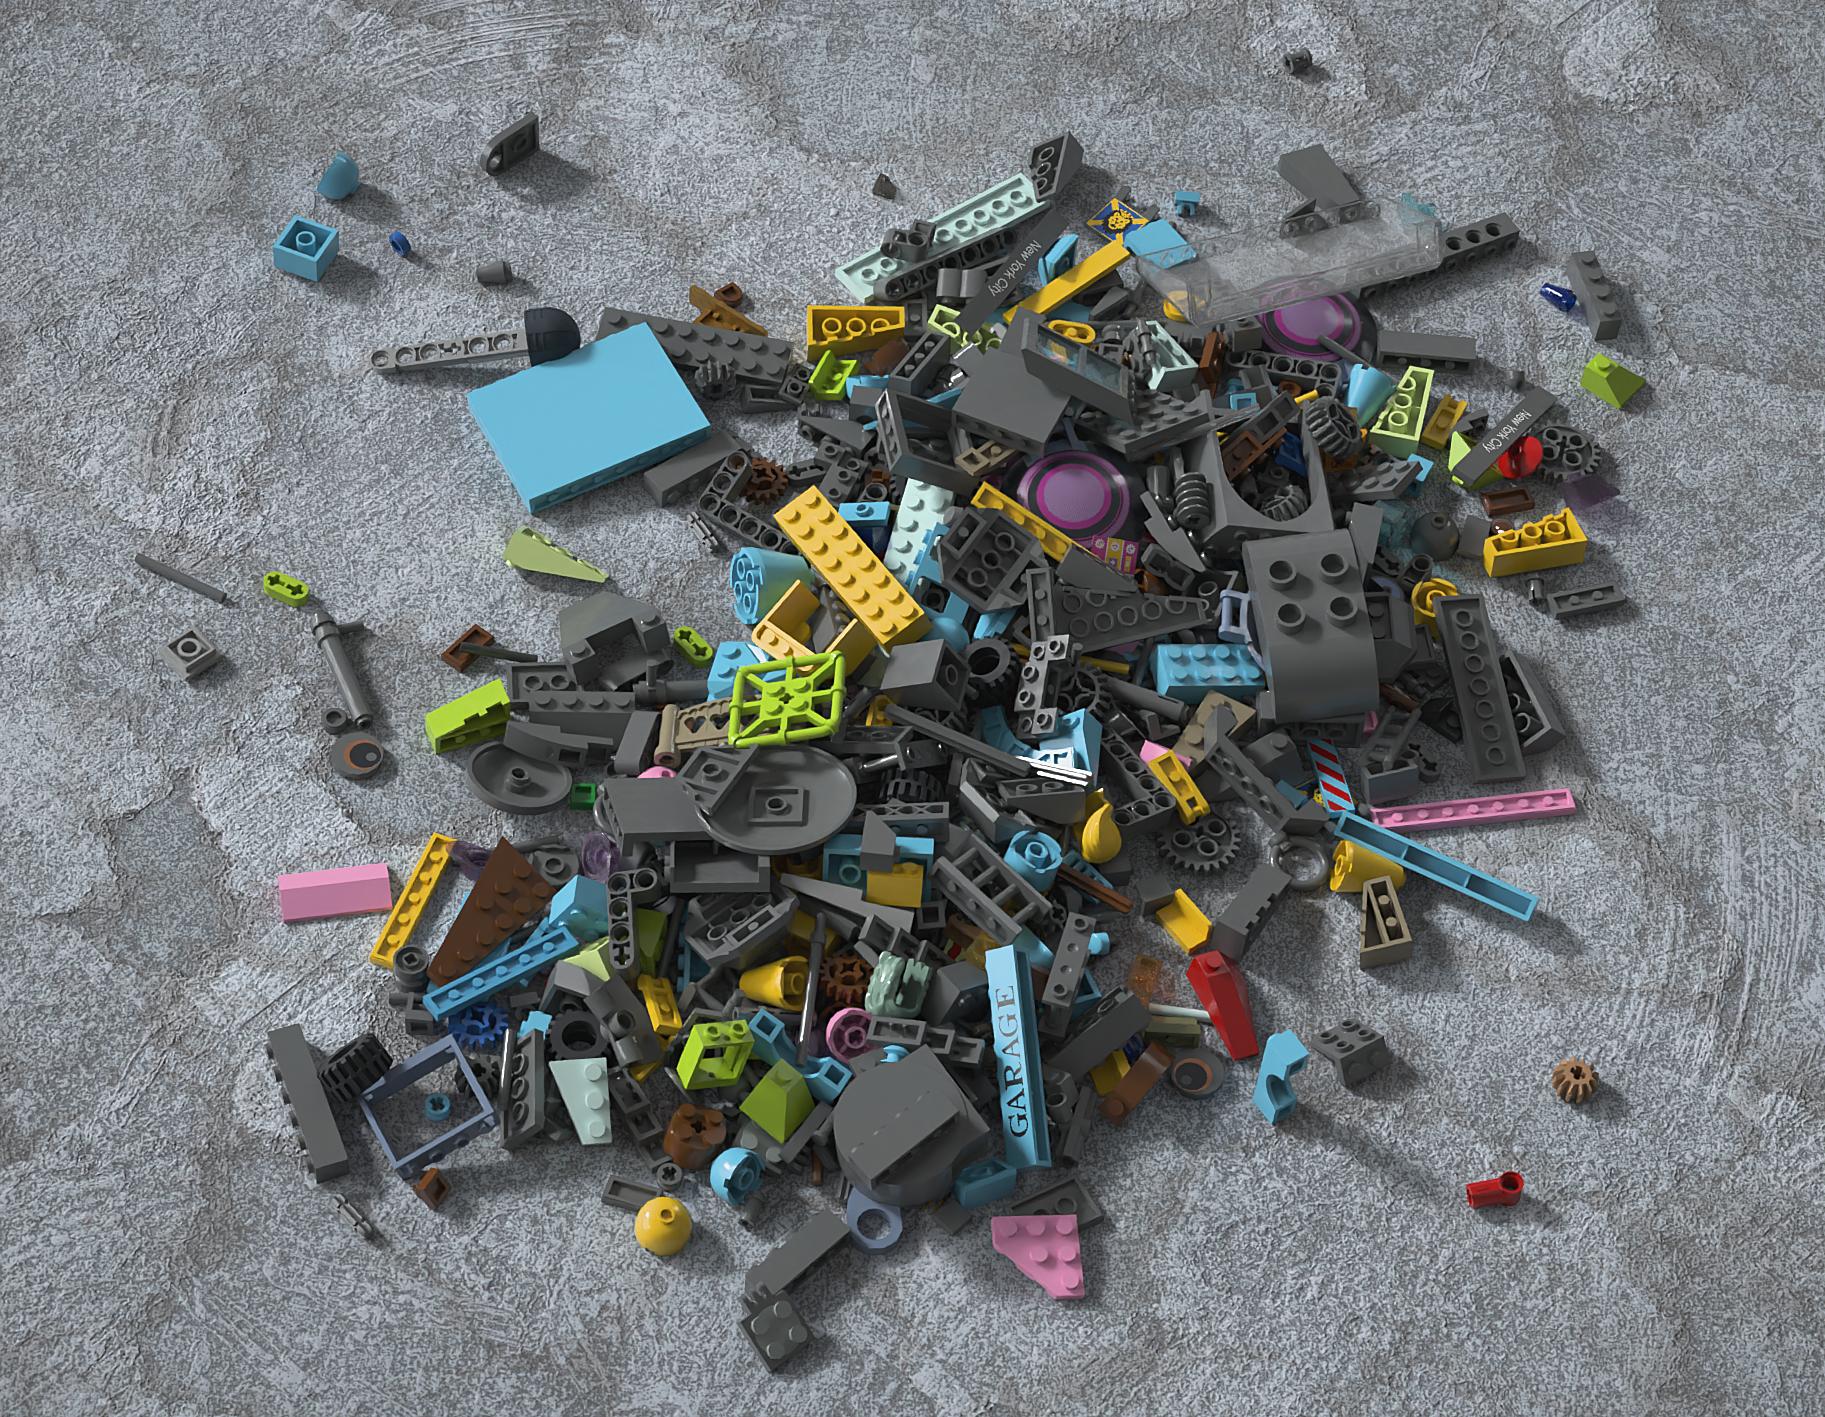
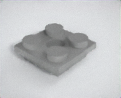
(189, 664)

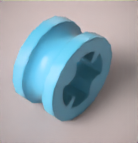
(440, 1115)

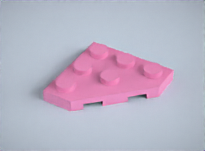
(1044, 1250)

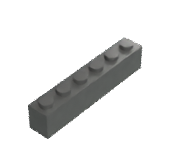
(307, 1103)

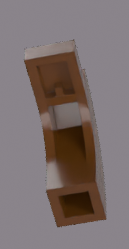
(1136, 1083)

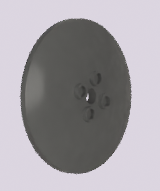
(808, 785)

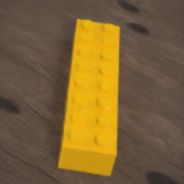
(852, 571)

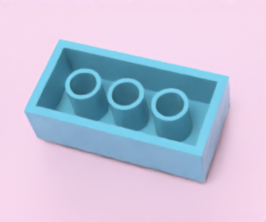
(1193, 669)

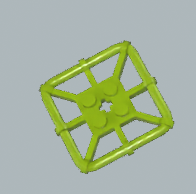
(801, 697)

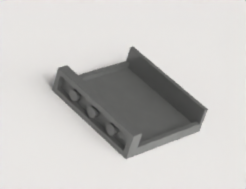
(1010, 404)
(651, 812)
(695, 869)

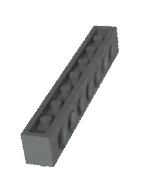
(1459, 248)

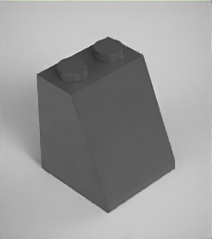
(926, 676)

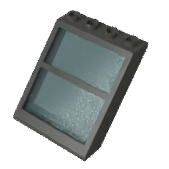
(1079, 370)

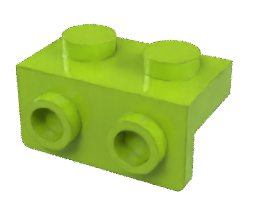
(830, 377)

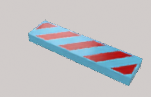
(1329, 777)

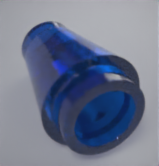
(1558, 296)

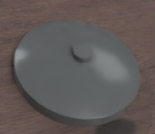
(516, 781)

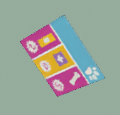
(1117, 553)

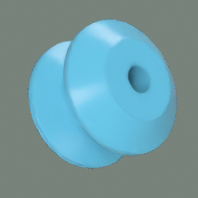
(895, 1053)

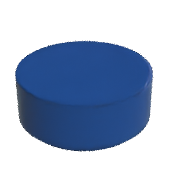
(400, 243)

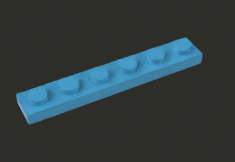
(500, 973)

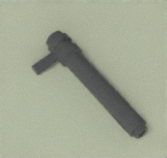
(329, 640)
(661, 692)
(1135, 695)

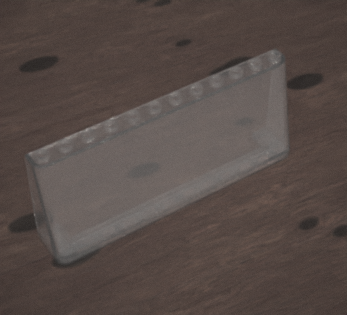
(1294, 260)

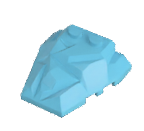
(729, 659)

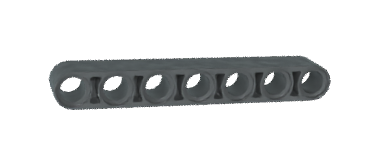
(955, 260)

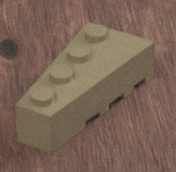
(1192, 739)

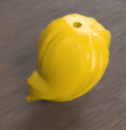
(1099, 834)

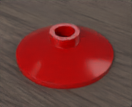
(1521, 458)

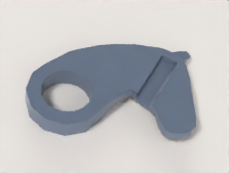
(861, 1207)

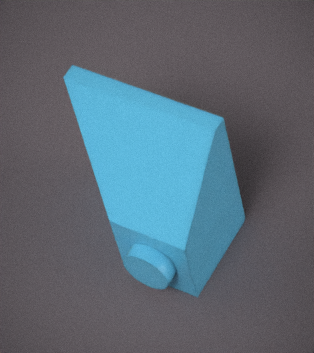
(1058, 259)

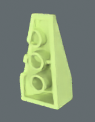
(534, 552)

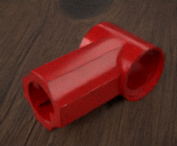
(1493, 1192)

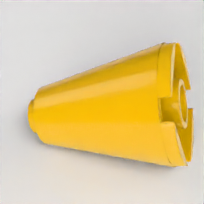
(1359, 864)
(778, 983)

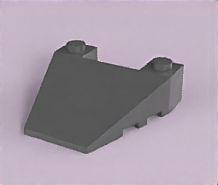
(602, 621)

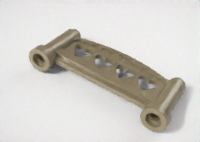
(677, 738)

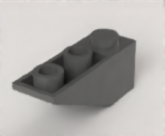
(839, 432)

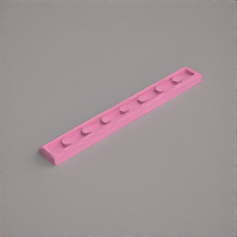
(1474, 811)

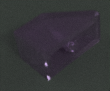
(1585, 490)

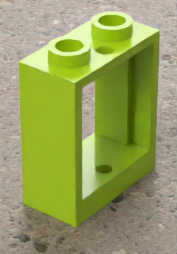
(725, 1070)

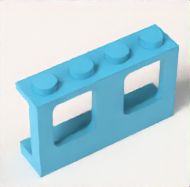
(929, 570)

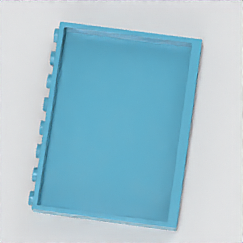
(588, 417)

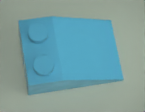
(1082, 733)

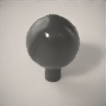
(736, 1093)

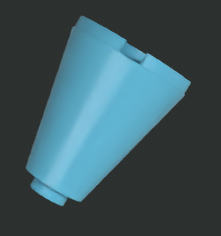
(1367, 392)

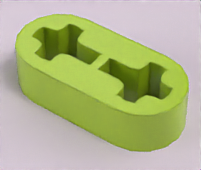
(286, 589)
(695, 644)

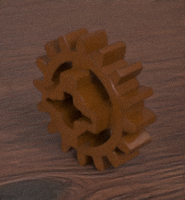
(765, 482)
(845, 977)

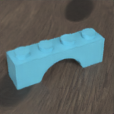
(1282, 1059)
(822, 1075)

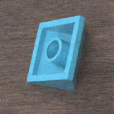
(984, 1183)

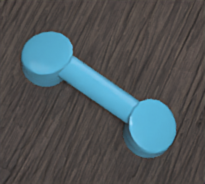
(1099, 944)

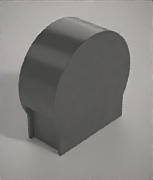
(878, 1097)

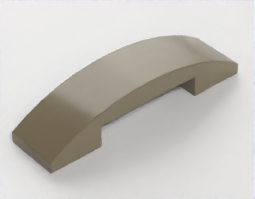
(985, 458)

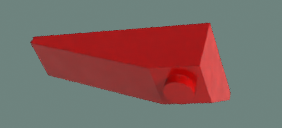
(1226, 1001)

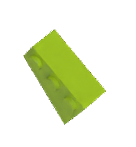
(469, 719)

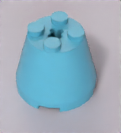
(762, 579)

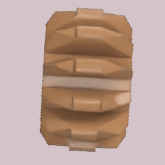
(1575, 1080)

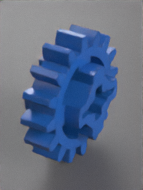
(478, 1025)

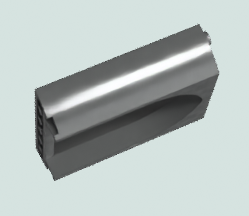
(1231, 517)

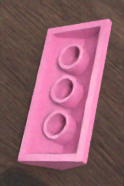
(335, 892)

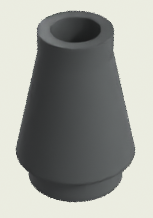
(496, 272)

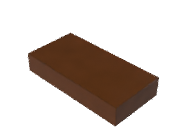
(1507, 501)
(460, 660)

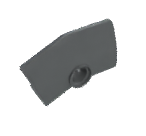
(624, 1024)

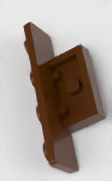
(1211, 363)
(1245, 452)

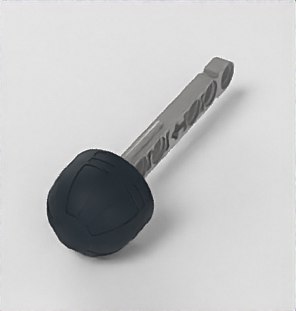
(546, 337)

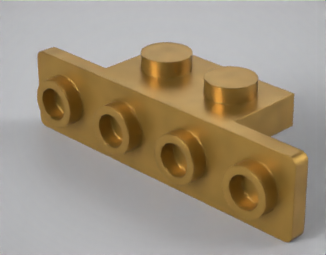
(720, 315)

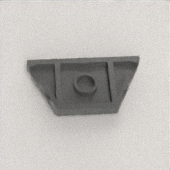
(713, 774)

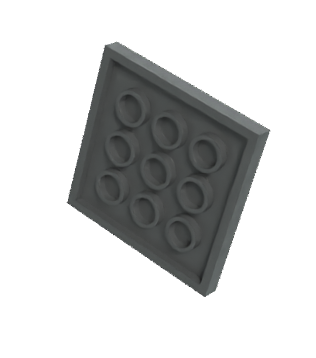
(1155, 420)

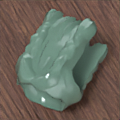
(884, 983)

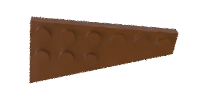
(497, 907)

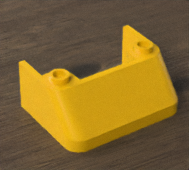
(786, 632)

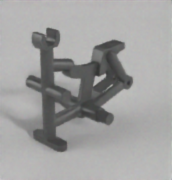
(703, 988)

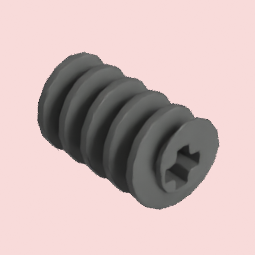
(1192, 501)

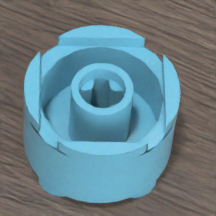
(1034, 858)

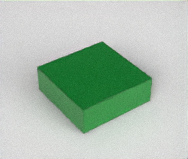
(583, 796)

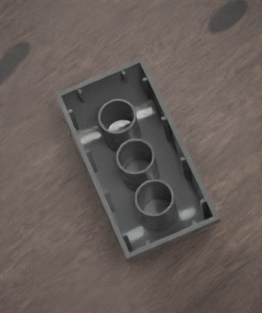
(1312, 625)

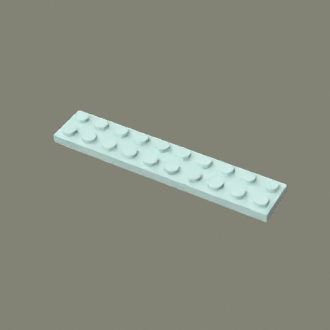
(994, 208)
(919, 510)

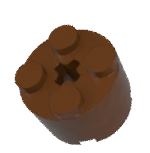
(694, 1136)

